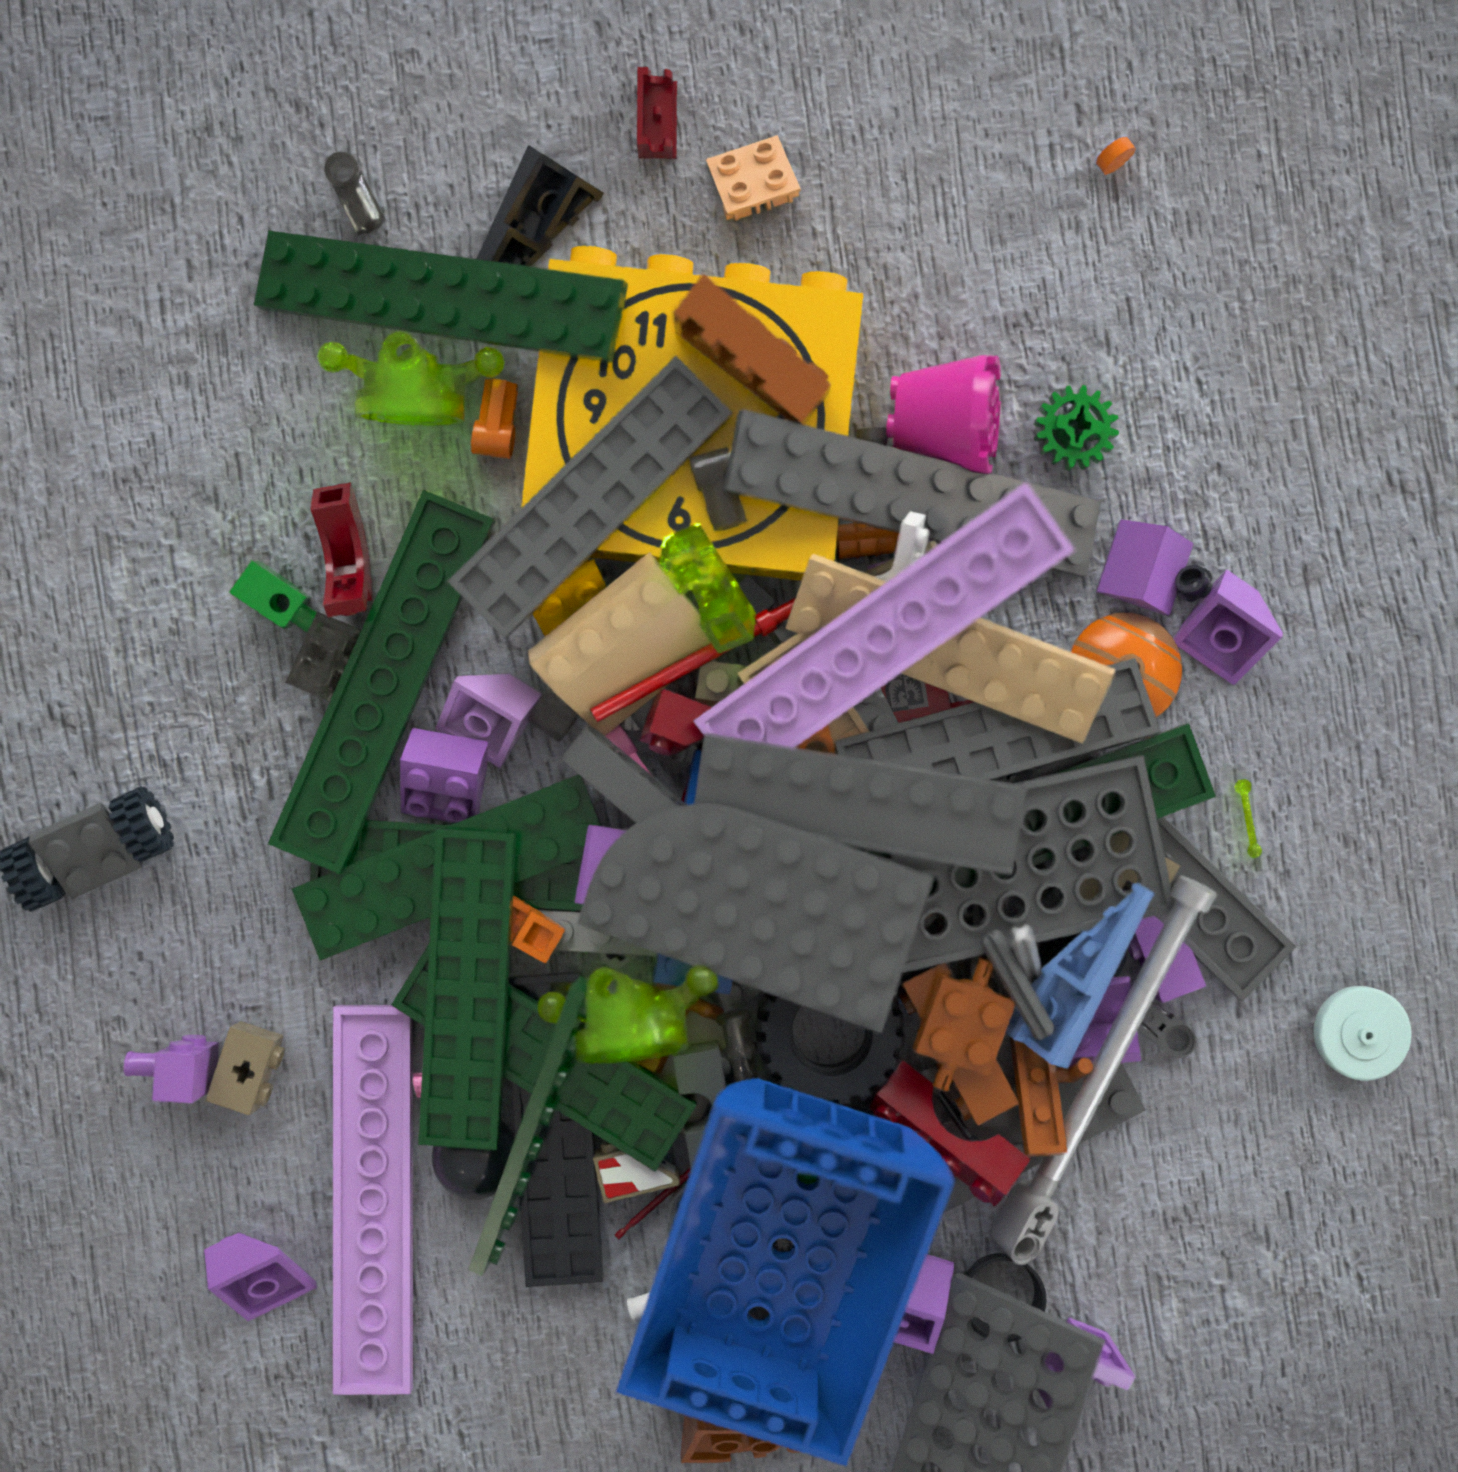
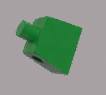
(260, 590)

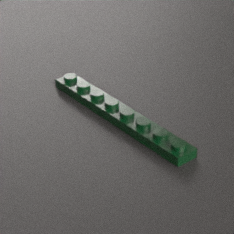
(527, 1143)

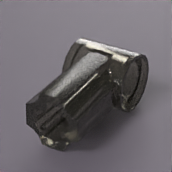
(354, 194)
(709, 473)

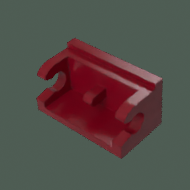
(656, 115)

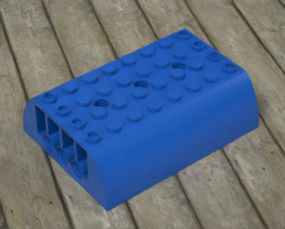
(830, 1299)

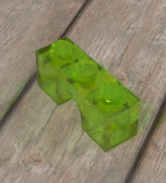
(696, 566)

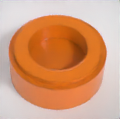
(1115, 155)

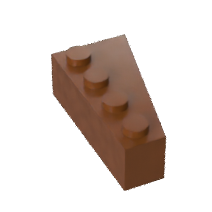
(980, 1095)

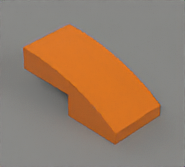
(534, 931)

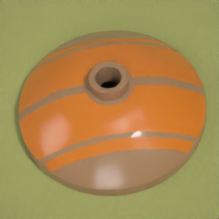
(1139, 637)

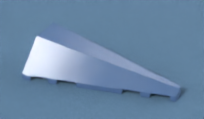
(1079, 978)

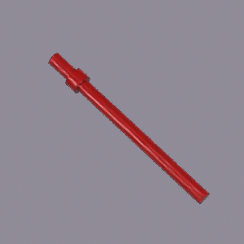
(764, 624)

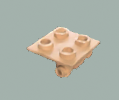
(753, 178)

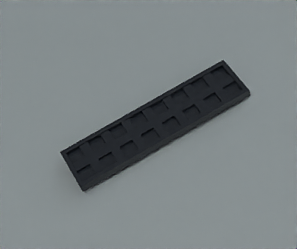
(562, 1196)

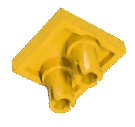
(570, 597)

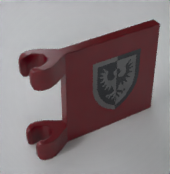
(916, 698)

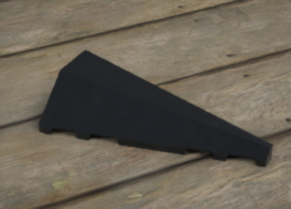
(535, 210)

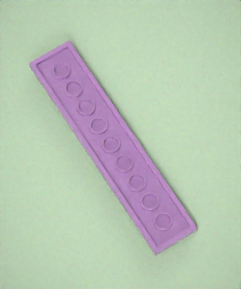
(894, 625)
(372, 1200)

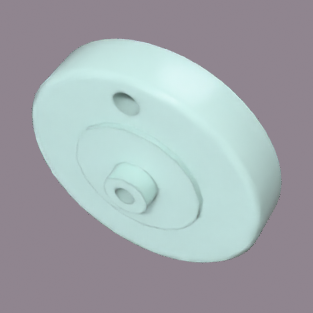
(1362, 1033)

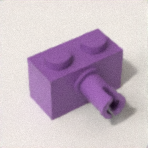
(179, 1071)

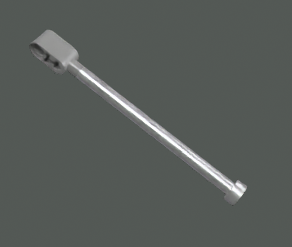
(1028, 1210)

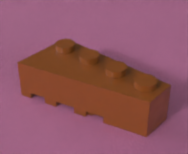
(750, 352)

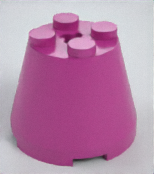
(949, 412)

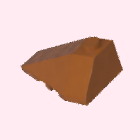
(714, 1444)

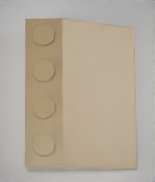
(618, 641)

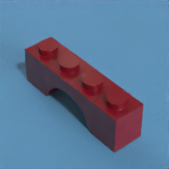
(984, 1166)

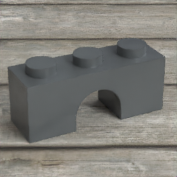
(700, 1071)

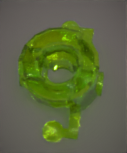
(410, 386)
(634, 1021)

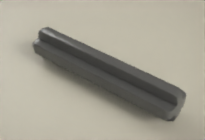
(1017, 985)

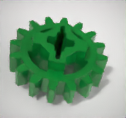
(1092, 428)

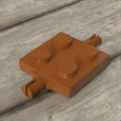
(964, 1024)

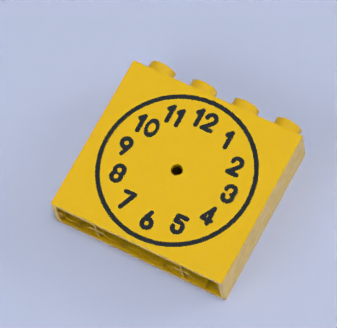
(582, 395)

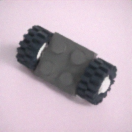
(86, 850)

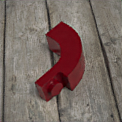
(344, 550)

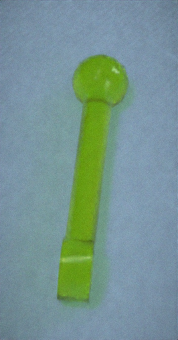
(1243, 787)

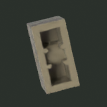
(230, 1083)

